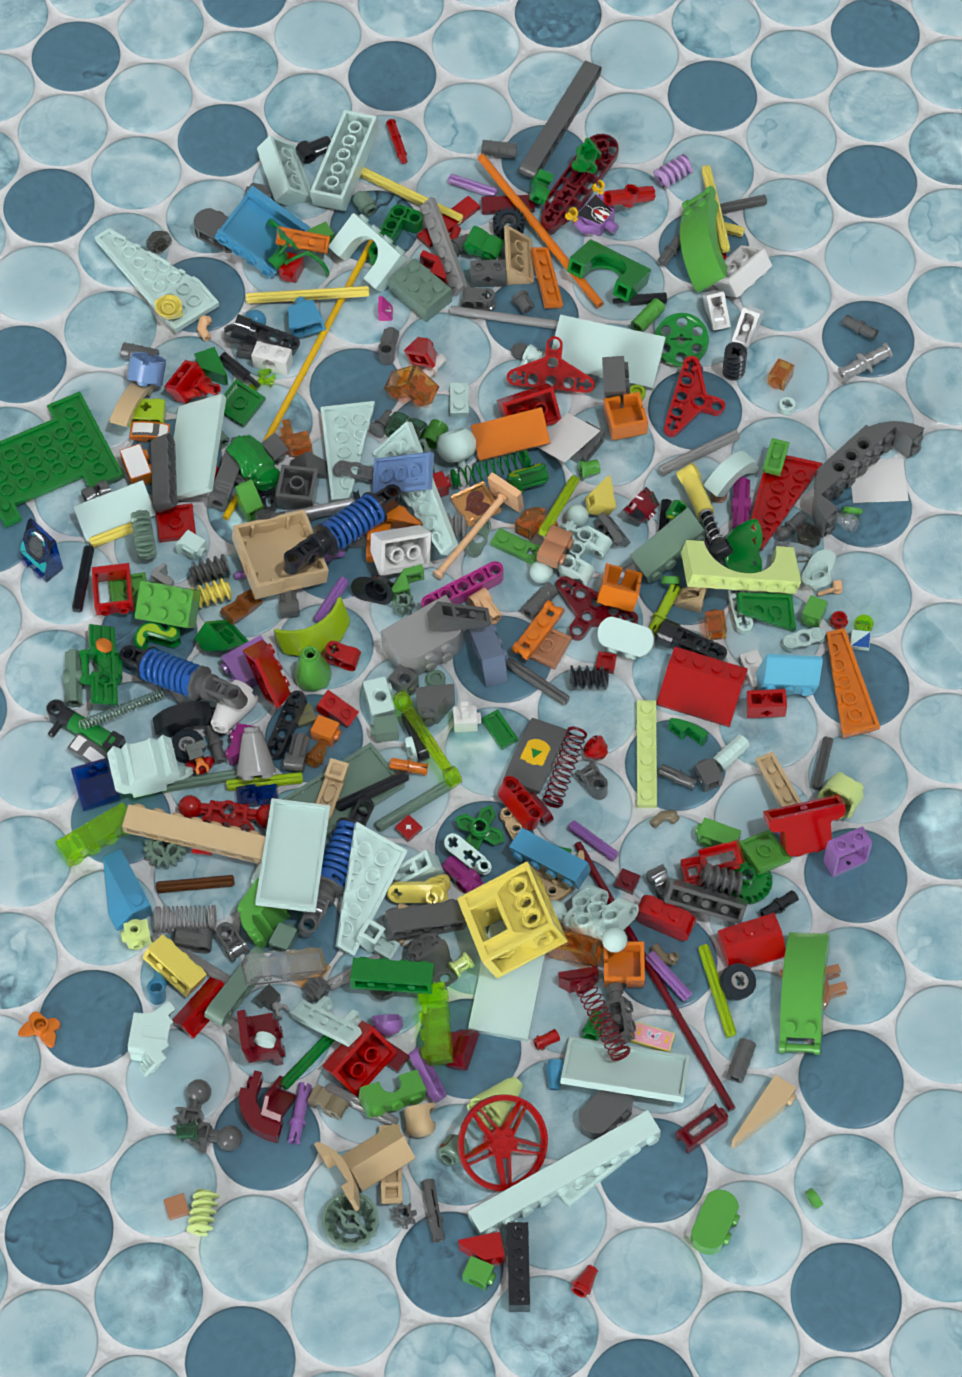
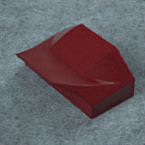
(569, 979)
(463, 1047)

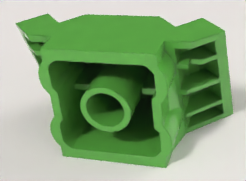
(259, 920)

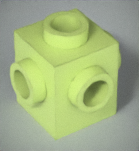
(136, 934)

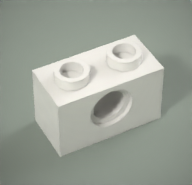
(272, 357)

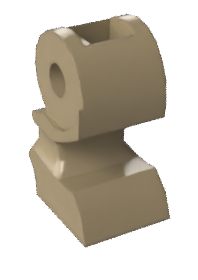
(331, 1105)

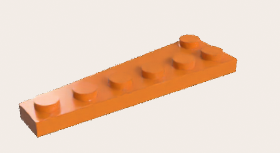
(852, 697)

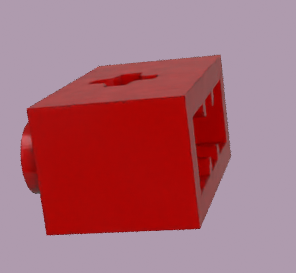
(766, 703)

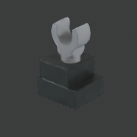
(270, 998)

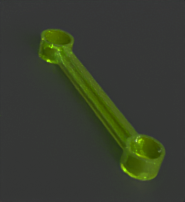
(404, 704)

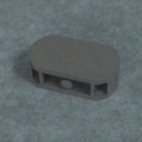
(206, 226)
(604, 1113)

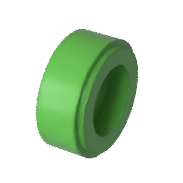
(671, 580)
(813, 1198)

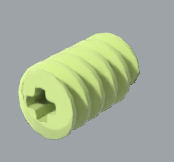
(202, 1211)

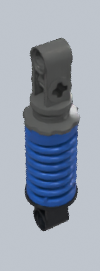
(181, 676)
(335, 865)

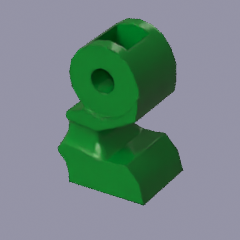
(539, 184)

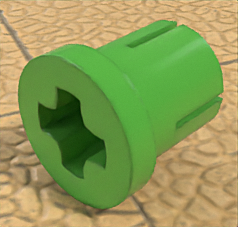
(588, 468)

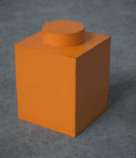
(326, 729)

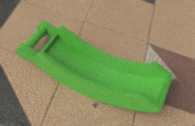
(700, 240)
(803, 991)

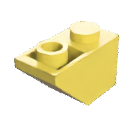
(601, 498)

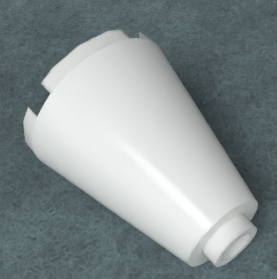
(226, 716)

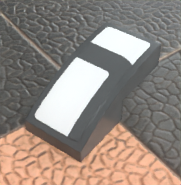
(86, 749)

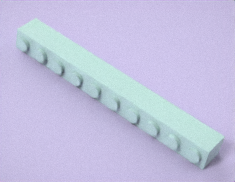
(564, 1173)

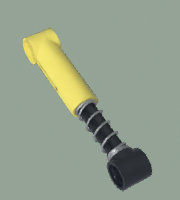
(691, 480)

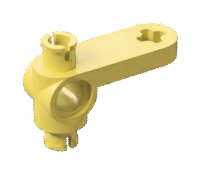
(428, 891)

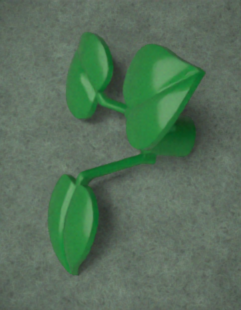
(279, 257)

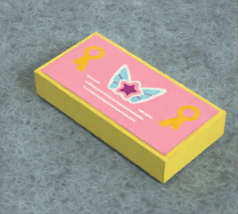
(653, 1037)

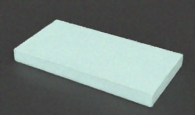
(112, 509)

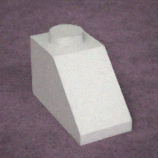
(748, 325)

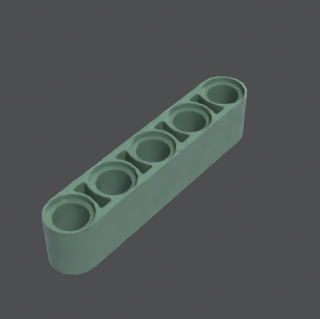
(230, 996)

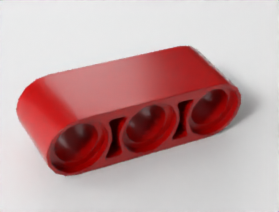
(520, 802)

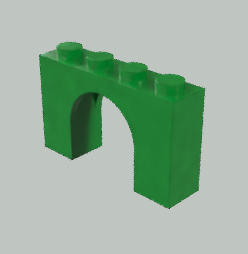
(595, 255)

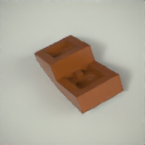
(241, 608)

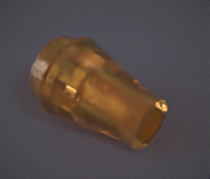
(316, 755)

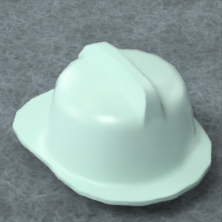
(819, 569)

